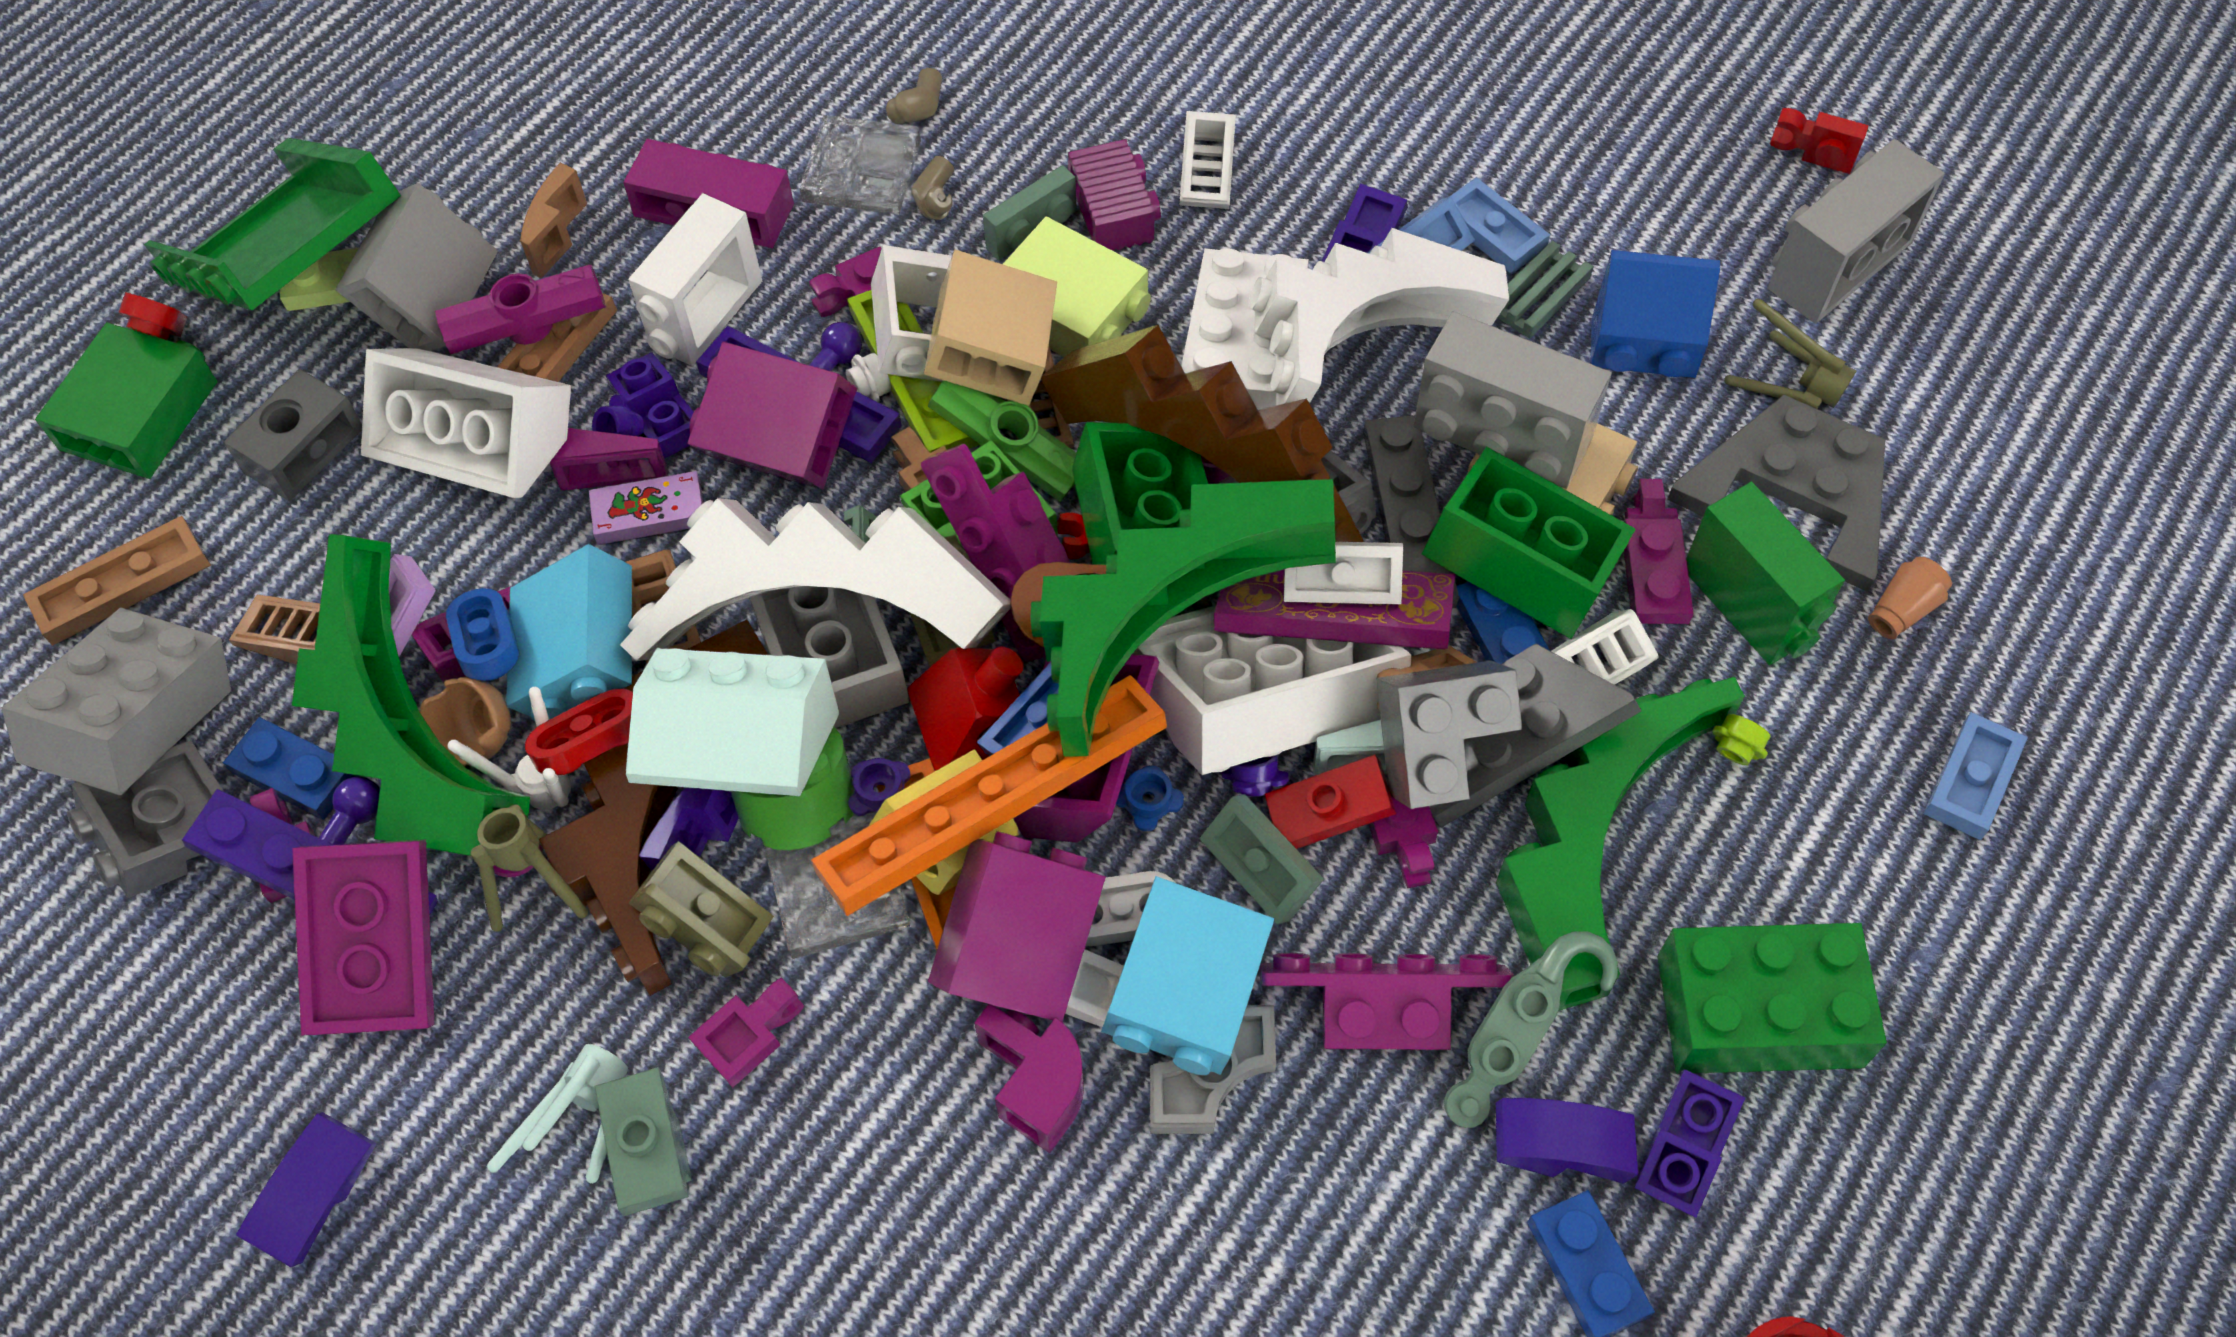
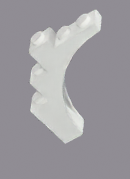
(1358, 291)
(741, 559)

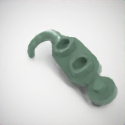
(1519, 1024)

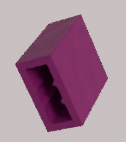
(772, 415)
(1017, 927)

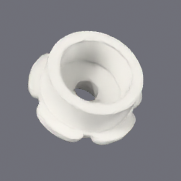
(867, 378)

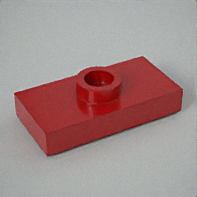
(1331, 802)

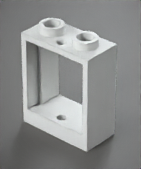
(704, 239)
(904, 278)

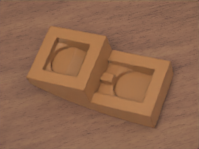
(550, 212)

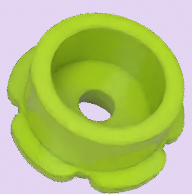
(1741, 739)

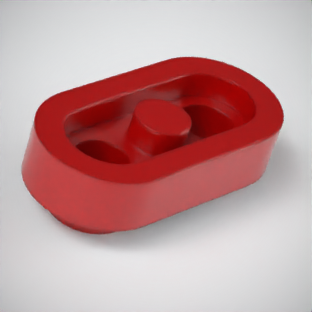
(151, 316)
(581, 732)

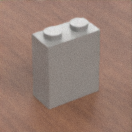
(414, 264)

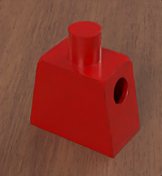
(963, 699)

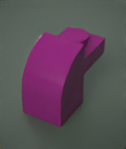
(1048, 1077)

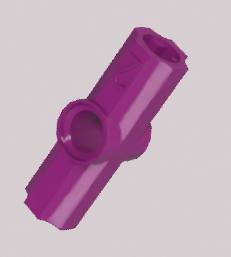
(520, 309)

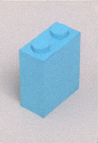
(571, 631)
(1187, 977)

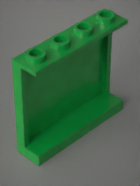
(284, 231)

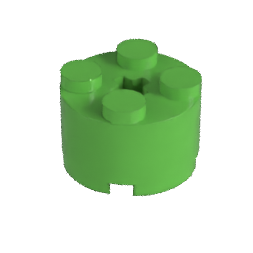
(802, 820)

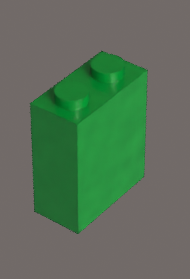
(127, 400)
(1763, 574)

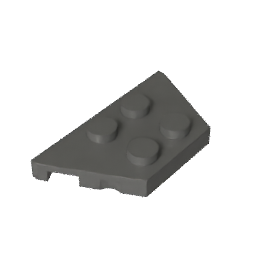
(1559, 713)

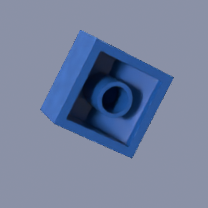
(1654, 313)

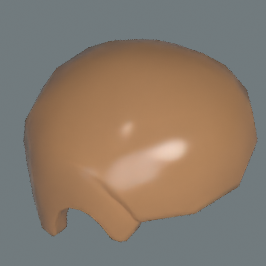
(469, 713)

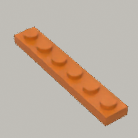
(980, 800)

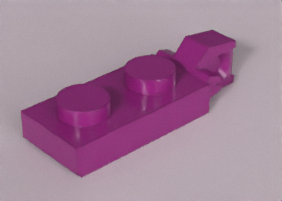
(1656, 559)

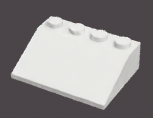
(1259, 694)

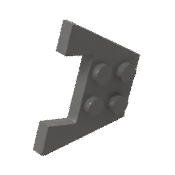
(1810, 464)

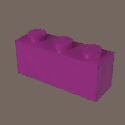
(672, 177)

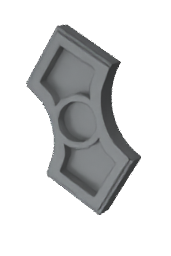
(1190, 1101)

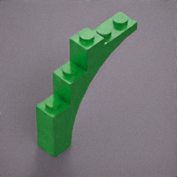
(1226, 537)
(379, 726)
(1571, 807)

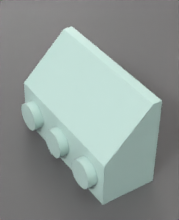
(729, 721)

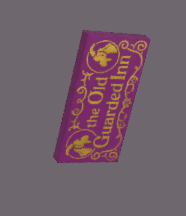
(1420, 620)

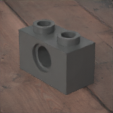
(294, 434)

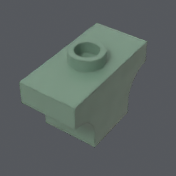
(643, 1142)

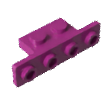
(998, 527)
(1385, 1003)

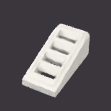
(1208, 128)
(1620, 640)

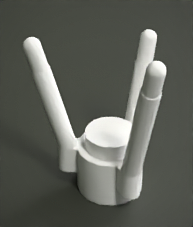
(544, 789)

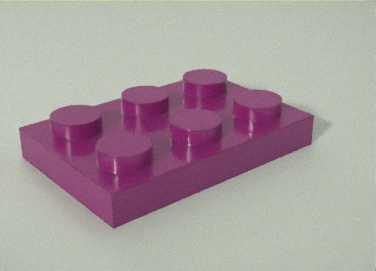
(363, 937)

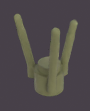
(1824, 377)
(512, 844)

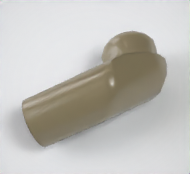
(918, 102)
(929, 189)

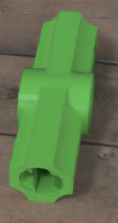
(1036, 451)

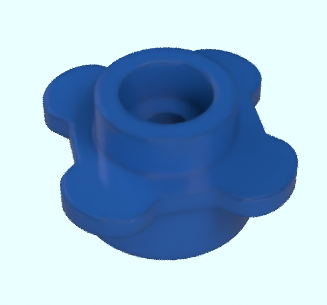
(1149, 781)

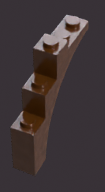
(1205, 410)
(603, 847)

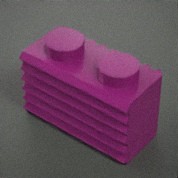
(1114, 195)

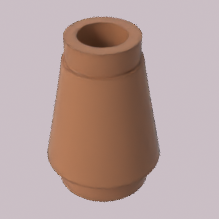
(1910, 596)

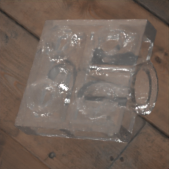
(860, 164)
(811, 914)

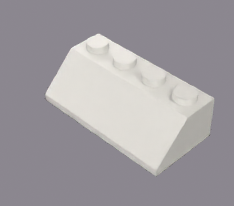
(461, 419)

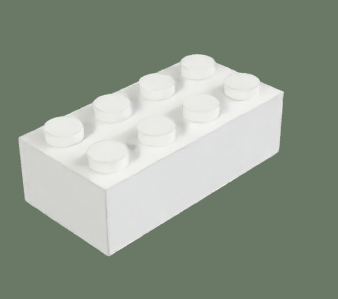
(1225, 325)

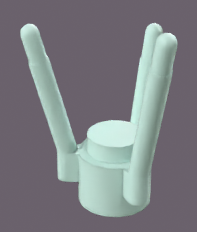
(576, 1085)

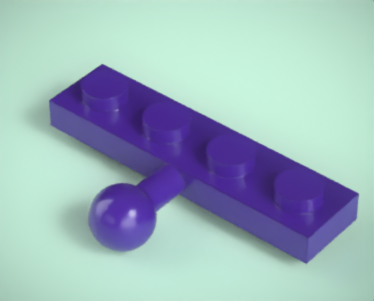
(868, 422)
(263, 844)

